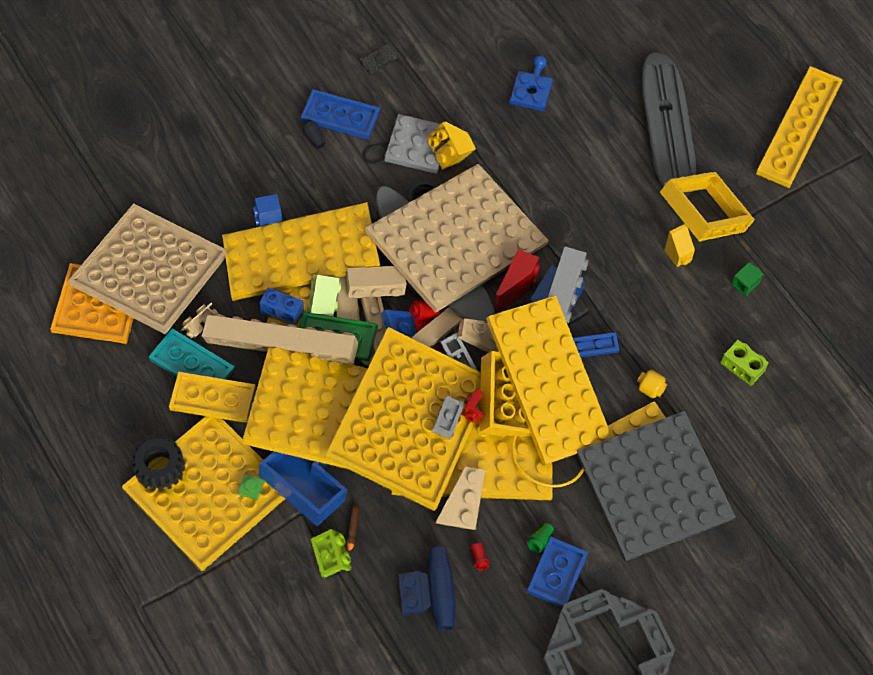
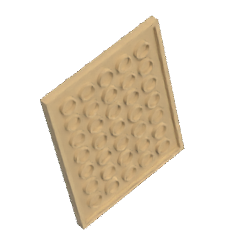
(455, 237)

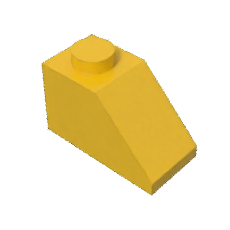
(680, 246)

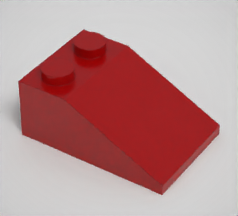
(518, 279)

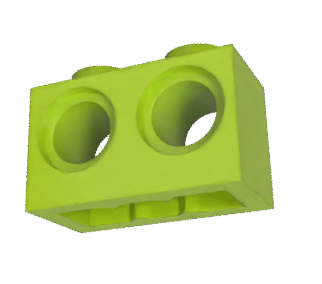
(741, 366)

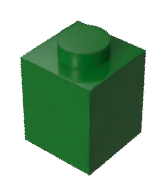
(747, 279)

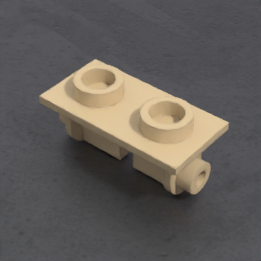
(193, 325)

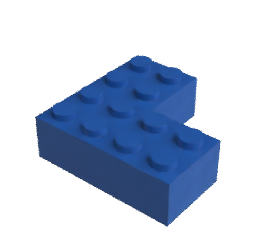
(303, 485)

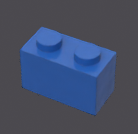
(267, 210)

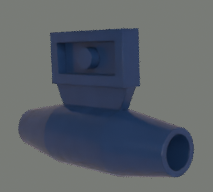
(434, 590)

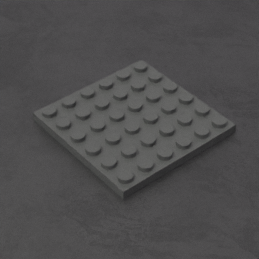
(655, 485)

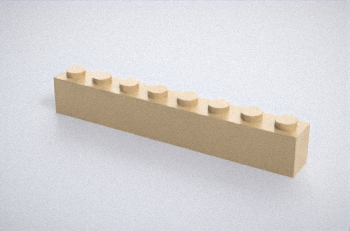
(261, 336)

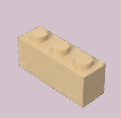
(375, 282)

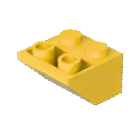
(450, 144)

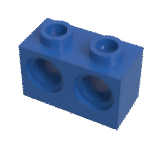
(281, 306)

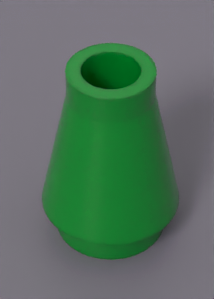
(538, 540)

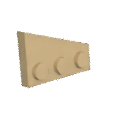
(477, 334)
(464, 502)

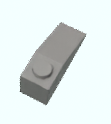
(454, 348)

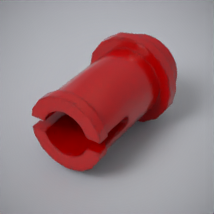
(480, 559)

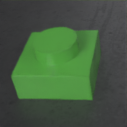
(251, 487)

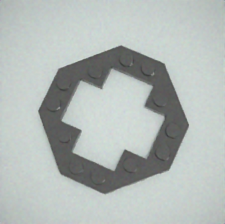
(623, 613)

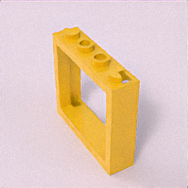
(738, 215)

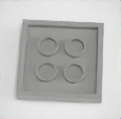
(410, 146)

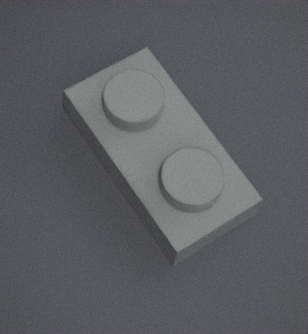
(448, 417)

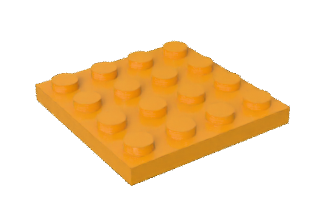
(88, 317)

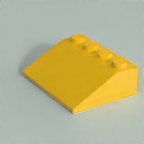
(499, 401)

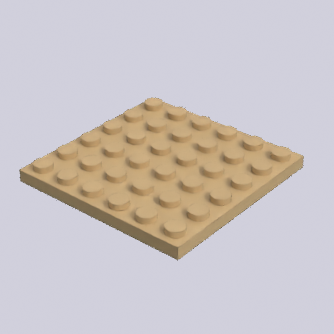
(148, 268)

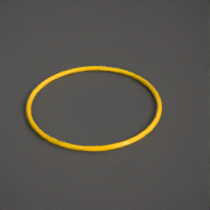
(535, 481)

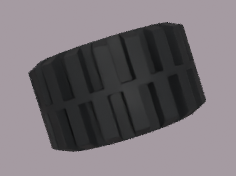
(158, 448)

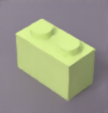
(323, 295)

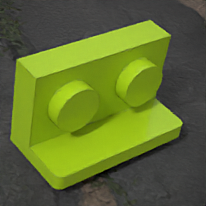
(331, 553)

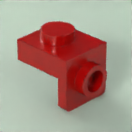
(470, 412)

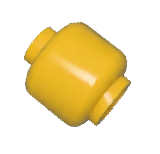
(652, 384)

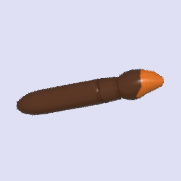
(352, 527)

